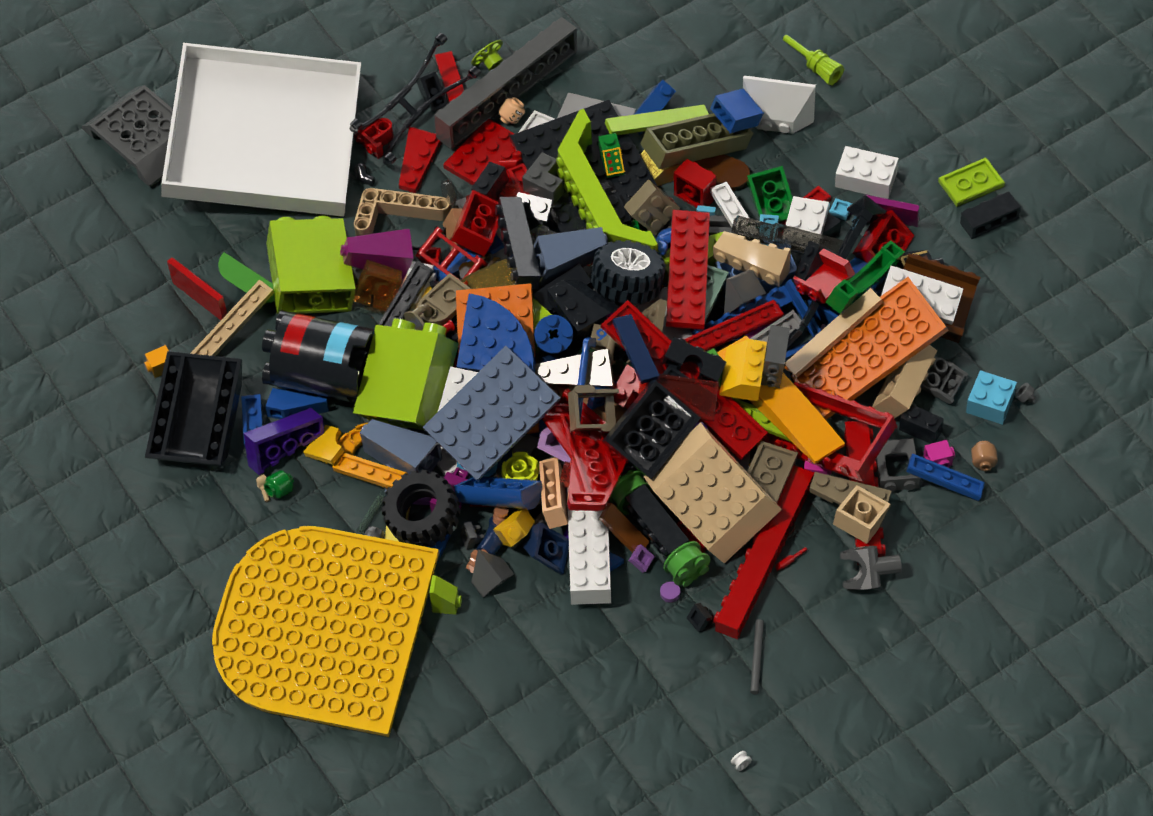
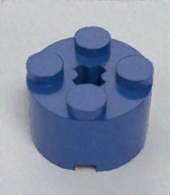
(554, 345)

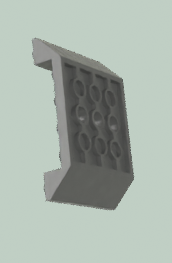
(146, 145)

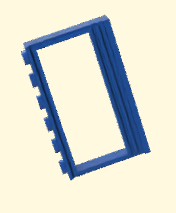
(782, 296)

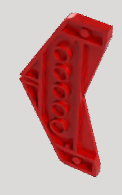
(593, 464)

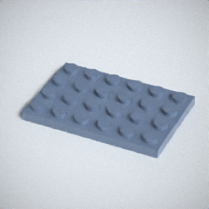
(491, 413)

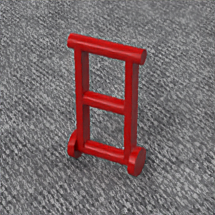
(478, 262)

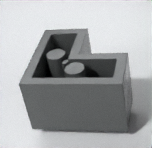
(542, 180)

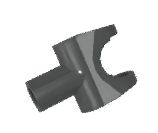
(870, 567)

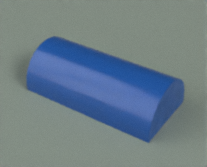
(500, 492)

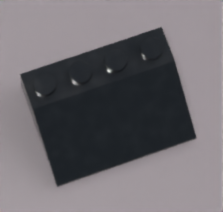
(651, 429)

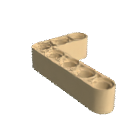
(397, 203)

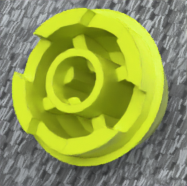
(521, 467)

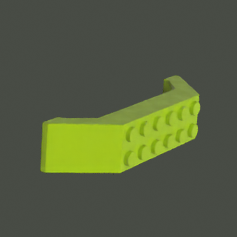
(587, 190)

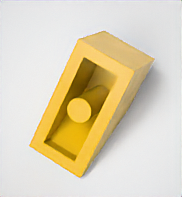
(514, 527)

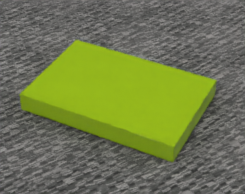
(971, 182)

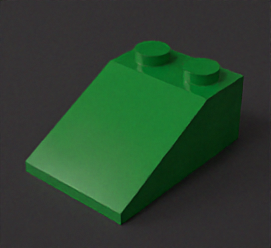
(770, 192)

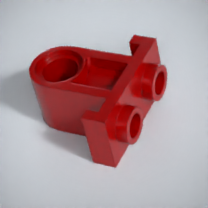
(375, 136)

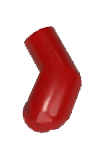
(514, 161)

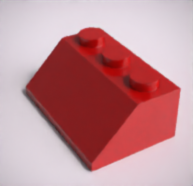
(879, 233)

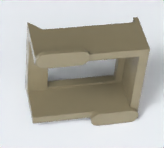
(589, 391)

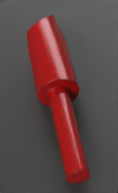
(789, 559)

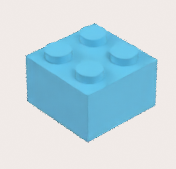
(991, 397)

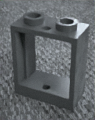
(775, 356)

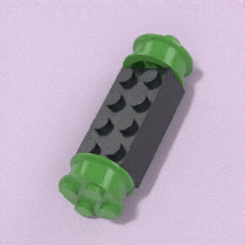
(681, 557)

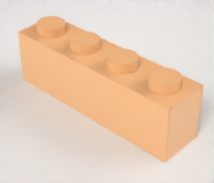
(553, 493)

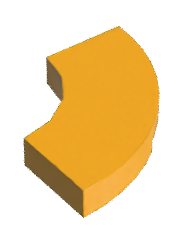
(352, 440)

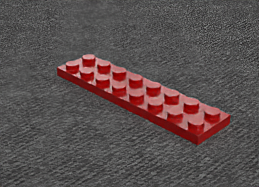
(688, 269)

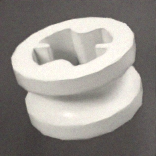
(741, 760)

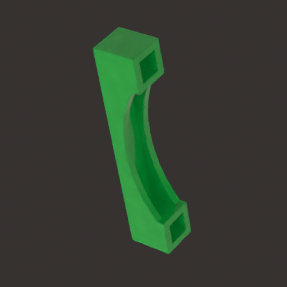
(850, 290)

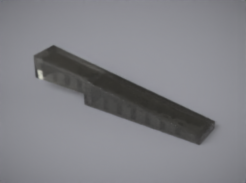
(781, 234)

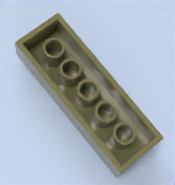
(692, 140)

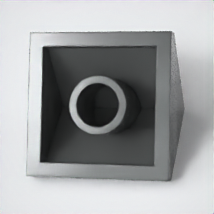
(741, 290)

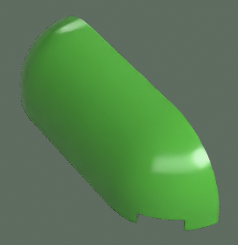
(241, 275)

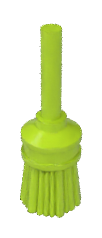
(818, 62)

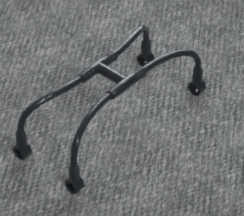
(356, 125)

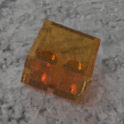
(377, 280)

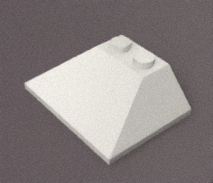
(785, 103)

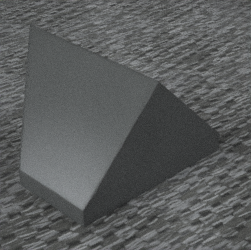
(489, 572)

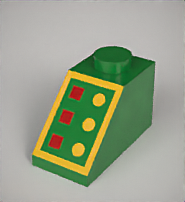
(611, 155)

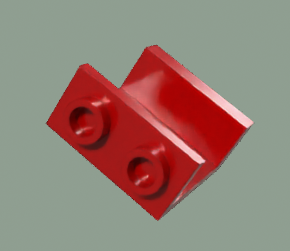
(826, 277)

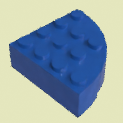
(487, 331)

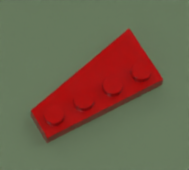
(418, 155)

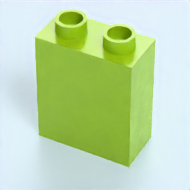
(308, 265)
(405, 374)

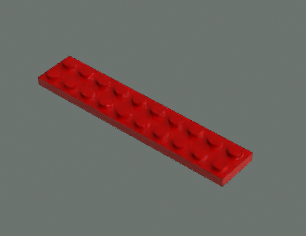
(731, 422)

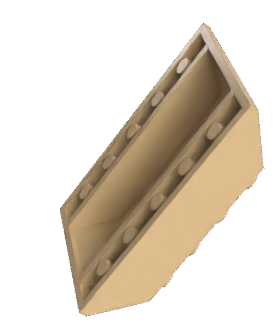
(713, 494)

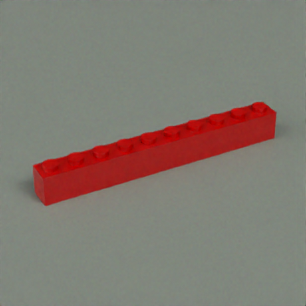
(762, 556)

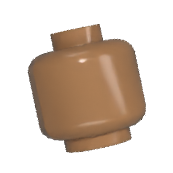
(984, 455)

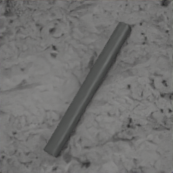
(757, 657)

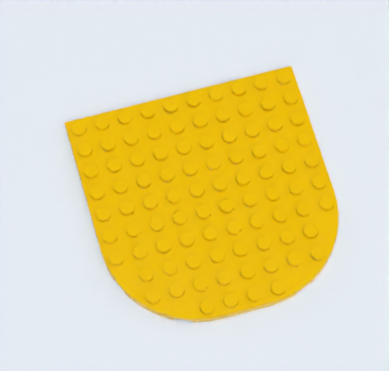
(323, 625)

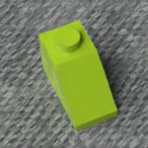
(444, 596)

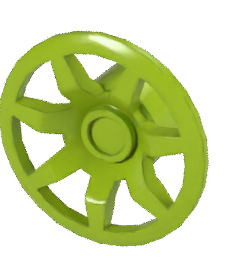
(491, 57)

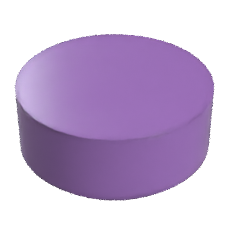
(670, 592)

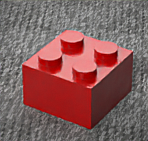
(694, 183)

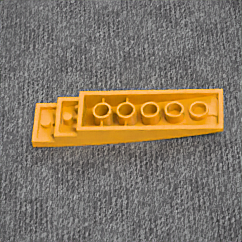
(796, 417)

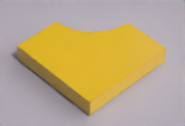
(326, 446)

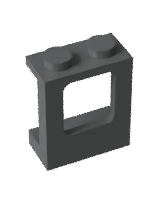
(896, 448)

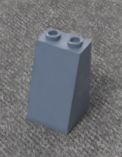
(564, 250)
(400, 447)

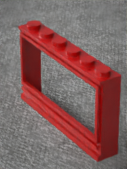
(837, 462)

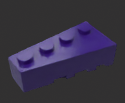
(281, 438)

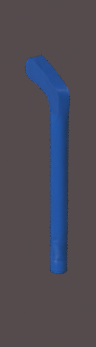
(587, 343)

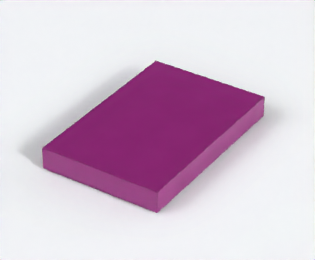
(905, 211)

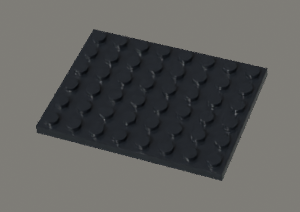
(547, 139)

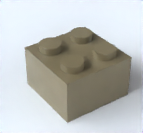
(651, 207)

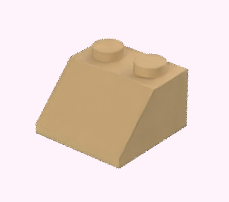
(861, 514)

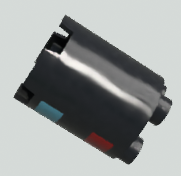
(316, 355)

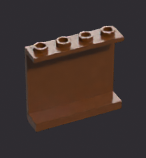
(951, 275)

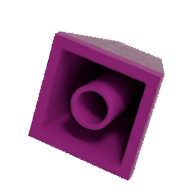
(385, 248)

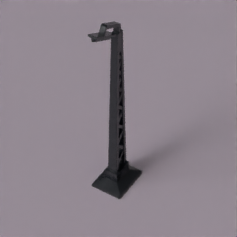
(864, 212)

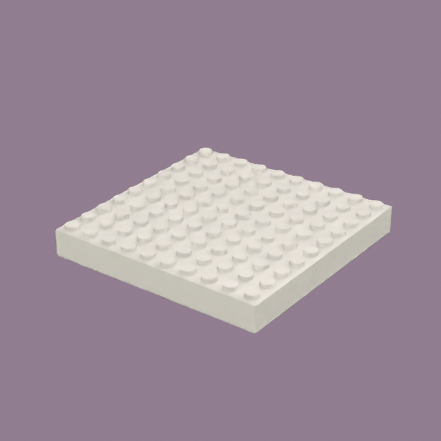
(261, 130)

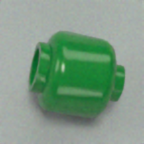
(278, 484)

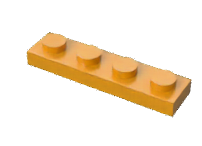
(367, 470)

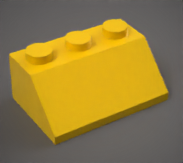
(743, 370)

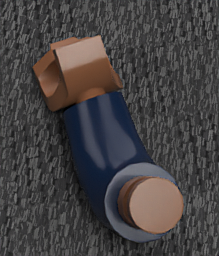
(490, 542)

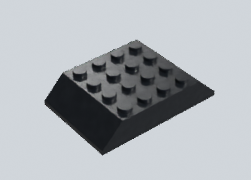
(195, 409)

